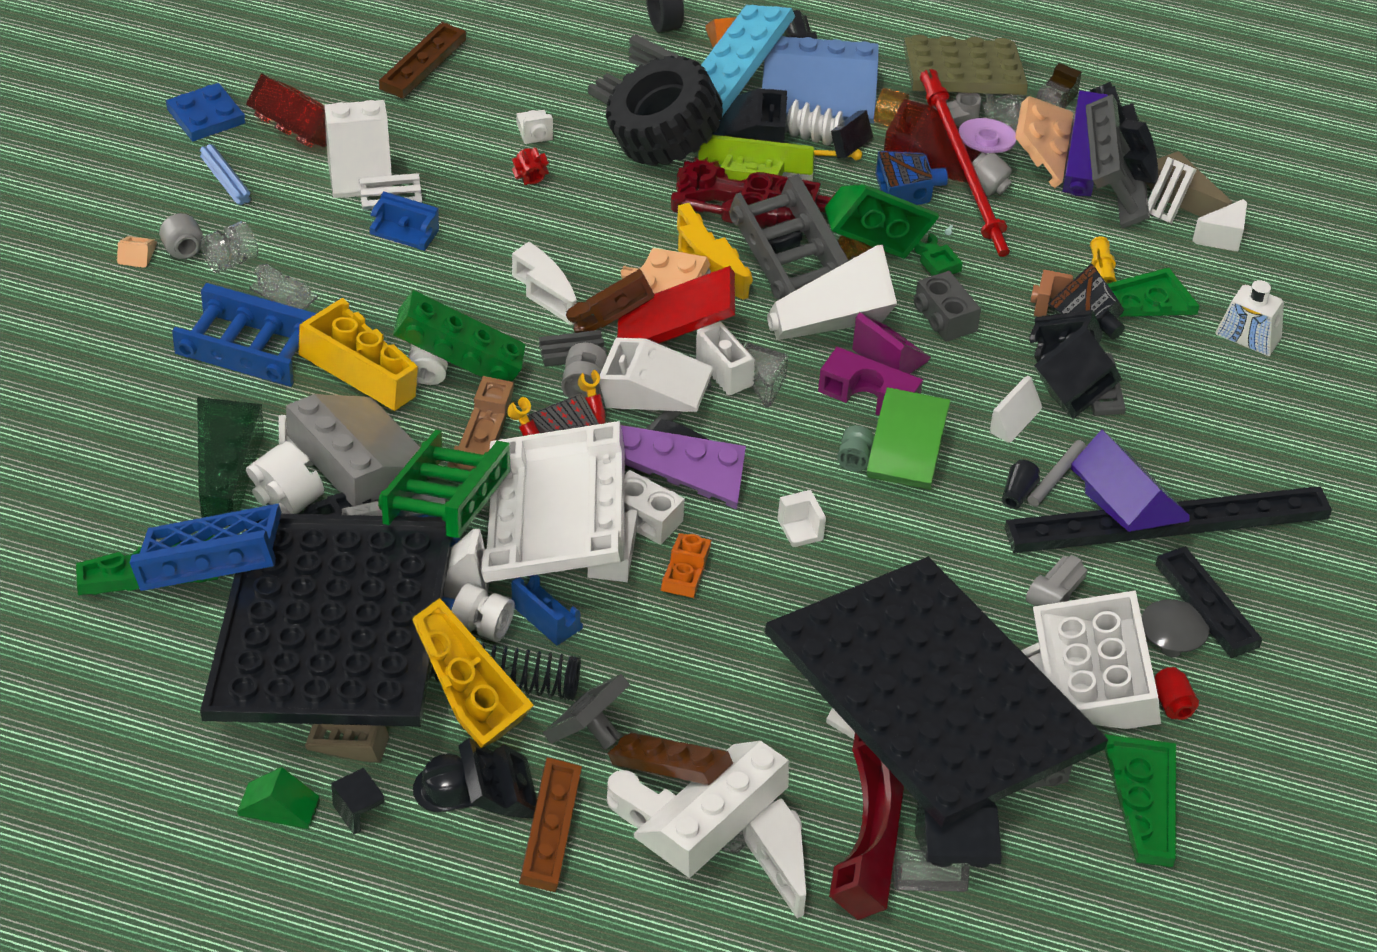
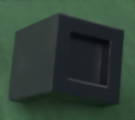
(355, 796)

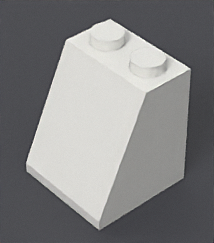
(356, 145)

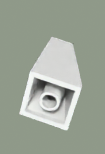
(836, 298)

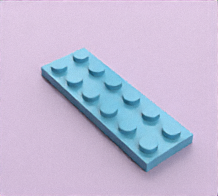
(745, 48)

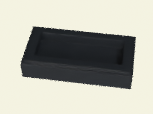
(852, 134)

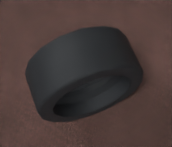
(665, 14)

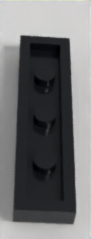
(1214, 606)

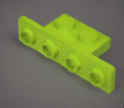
(747, 156)

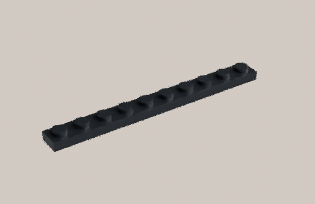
(1205, 516)

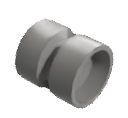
(582, 358)

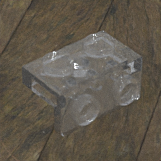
(1004, 109)

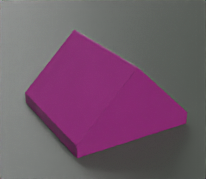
(885, 345)

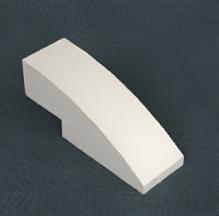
(543, 280)

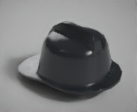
(442, 785)

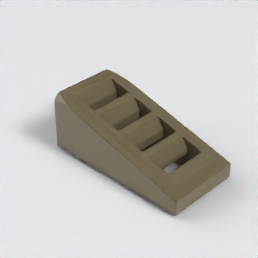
(367, 748)

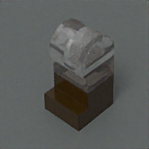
(1061, 86)

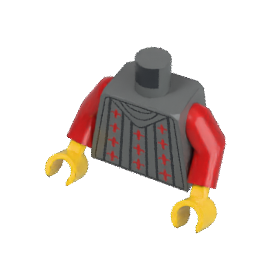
(564, 415)

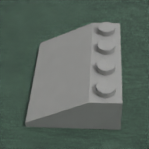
(350, 442)

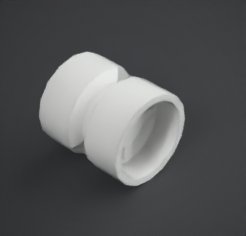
(486, 613)

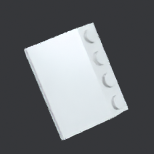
(1100, 658)

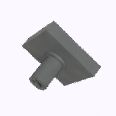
(588, 713)

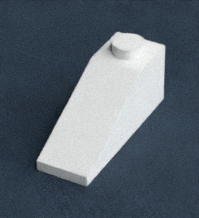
(777, 846)

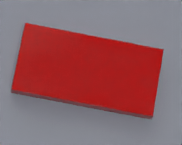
(682, 308)

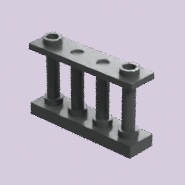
(1107, 161)
(808, 220)

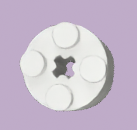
(285, 479)

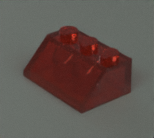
(290, 110)

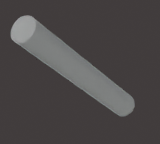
(1056, 473)

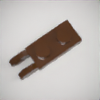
(611, 303)

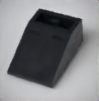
(756, 116)

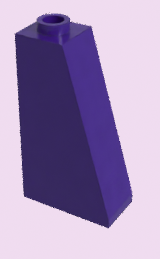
(1078, 168)

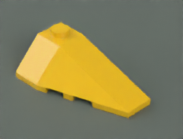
(474, 684)

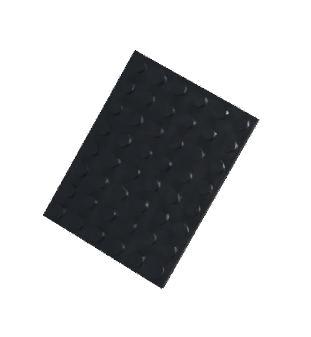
(331, 624)
(935, 689)

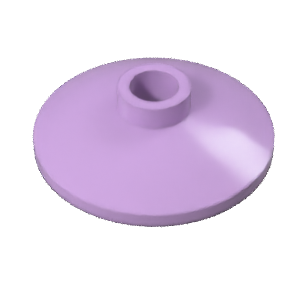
(987, 135)

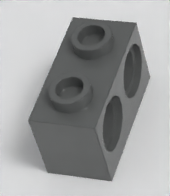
(947, 306)

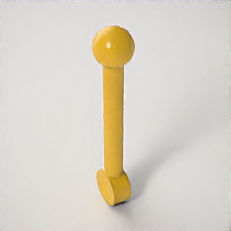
(856, 155)

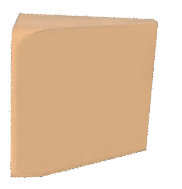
(135, 251)

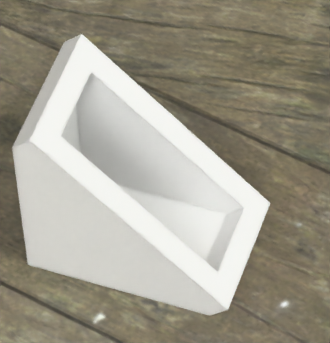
(1222, 227)

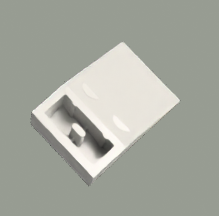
(652, 377)

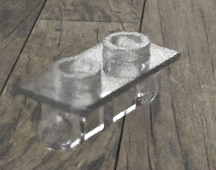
(280, 289)

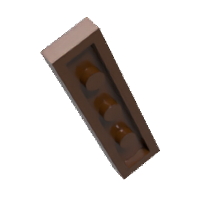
(422, 60)
(670, 758)

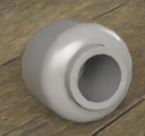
(992, 173)
(181, 236)

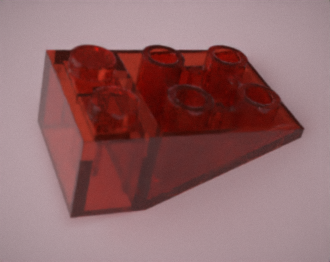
(920, 130)

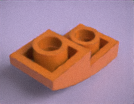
(686, 565)

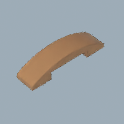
(487, 417)

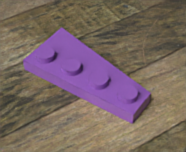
(698, 463)

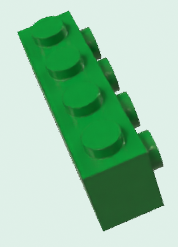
(458, 338)

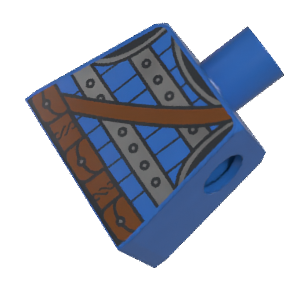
(908, 176)

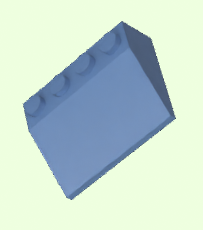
(824, 74)

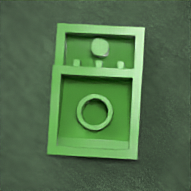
(908, 438)

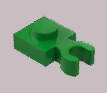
(936, 258)

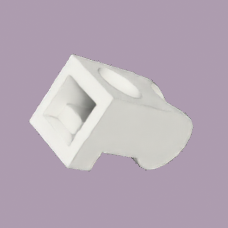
(633, 799)

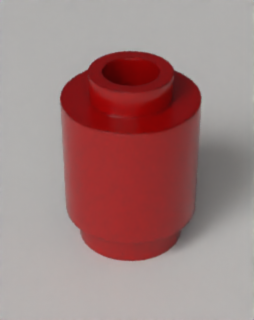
(1175, 693)

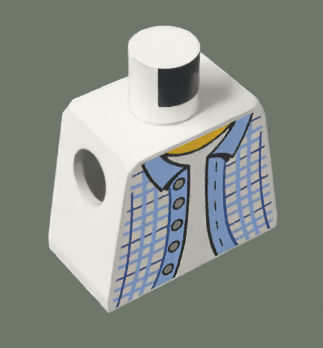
(1254, 318)

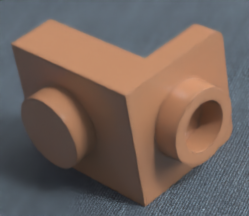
(1050, 286)

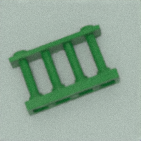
(463, 501)

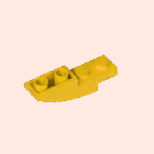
(698, 241)

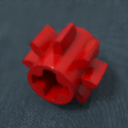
(530, 166)

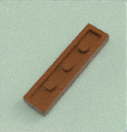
(550, 825)

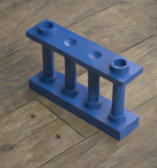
(243, 311)

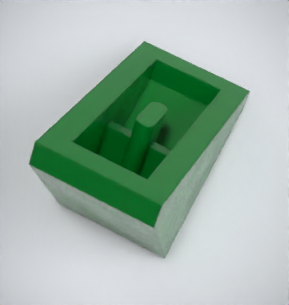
(280, 800)

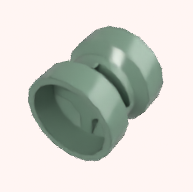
(855, 448)

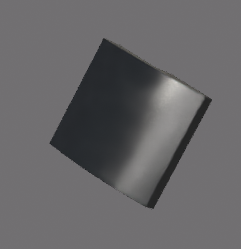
(498, 779)

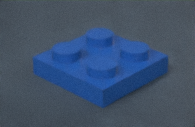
(205, 111)

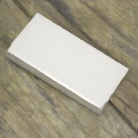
(1016, 410)

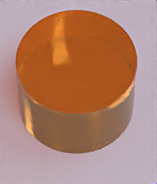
(888, 105)

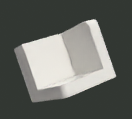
(801, 518)

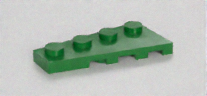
(111, 574)
(1147, 795)

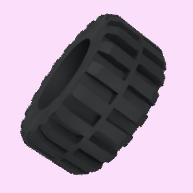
(664, 110)

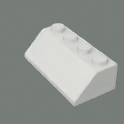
(710, 816)

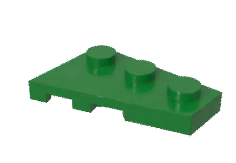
(1154, 295)

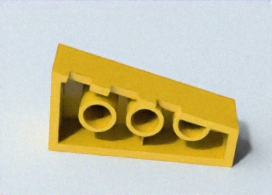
(358, 355)

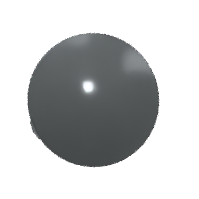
(1174, 626)

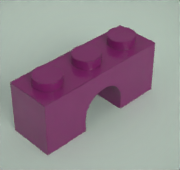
(851, 373)

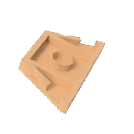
(1045, 135)

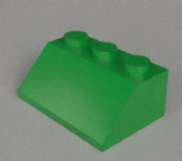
(878, 219)

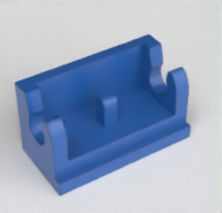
(404, 221)
(544, 610)

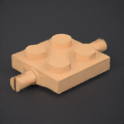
(670, 268)

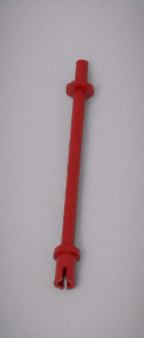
(937, 97)

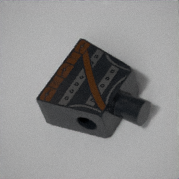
(1091, 292)

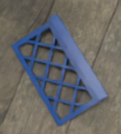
(198, 559)

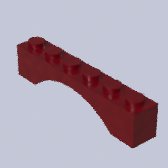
(864, 876)

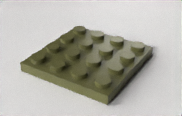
(966, 64)

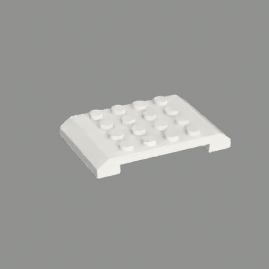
(558, 504)

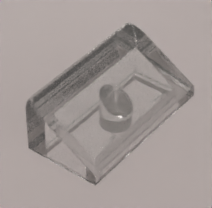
(915, 874)

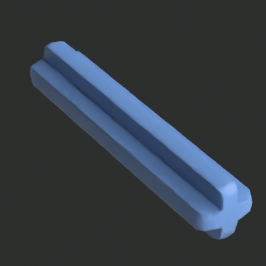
(225, 174)

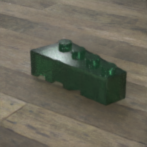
(226, 446)

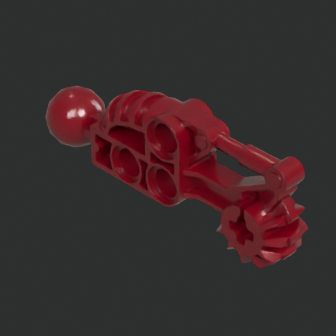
(715, 185)

